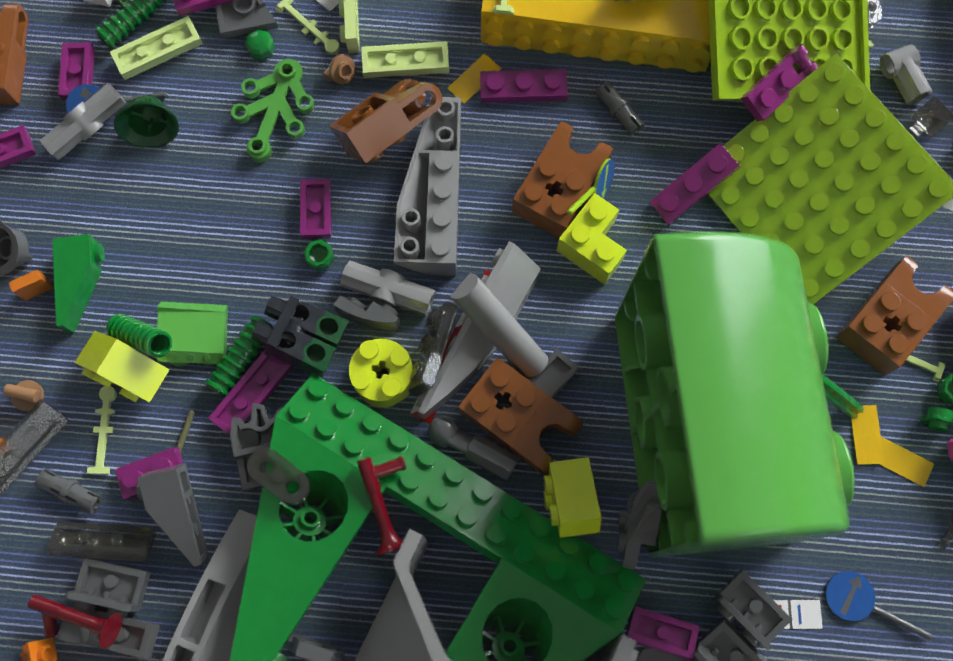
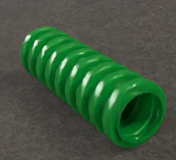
(126, 19)
(139, 335)
(236, 360)

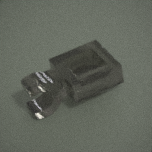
(930, 118)

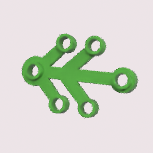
(274, 104)

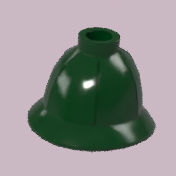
(146, 122)

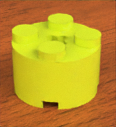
(372, 358)

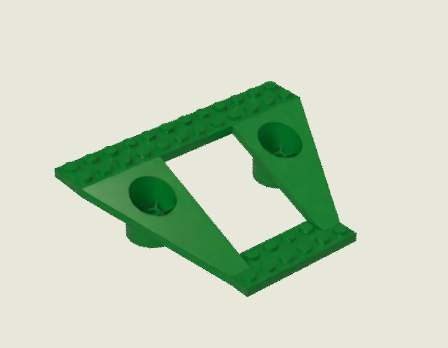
(545, 587)

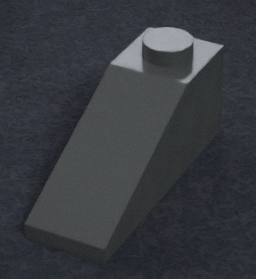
(172, 505)

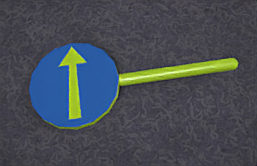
(601, 187)

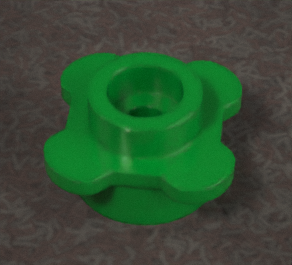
(938, 419)

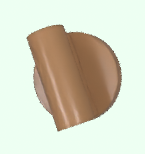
(340, 70)
(24, 394)

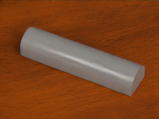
(499, 326)

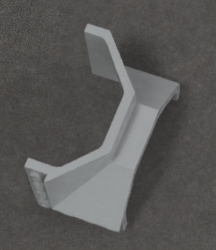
(405, 629)

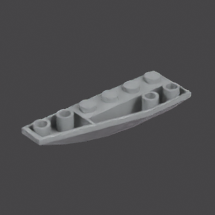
(430, 196)
(511, 284)
(212, 613)

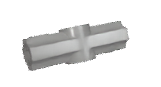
(83, 121)
(387, 288)

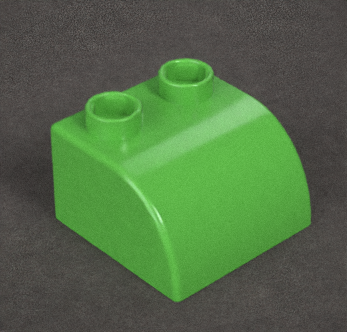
(730, 395)

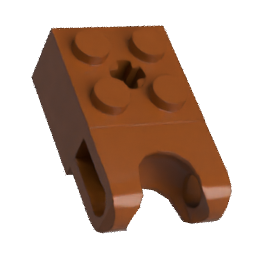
(12, 52)
(384, 119)
(558, 173)
(893, 319)
(527, 418)

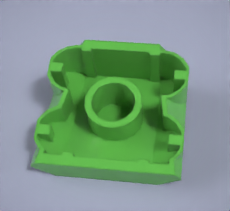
(195, 331)

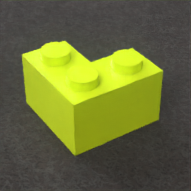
(587, 242)
(114, 362)
(572, 497)

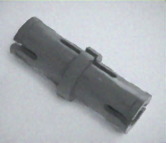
(619, 108)
(68, 491)

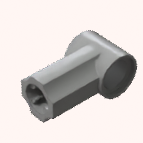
(905, 70)

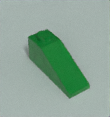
(75, 276)

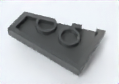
(243, 18)
(313, 649)

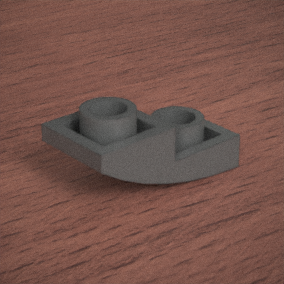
(376, 316)

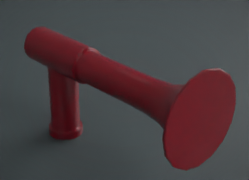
(370, 476)
(105, 629)

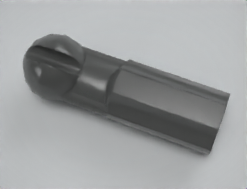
(476, 449)

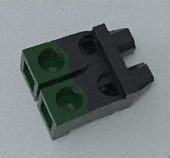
(301, 335)

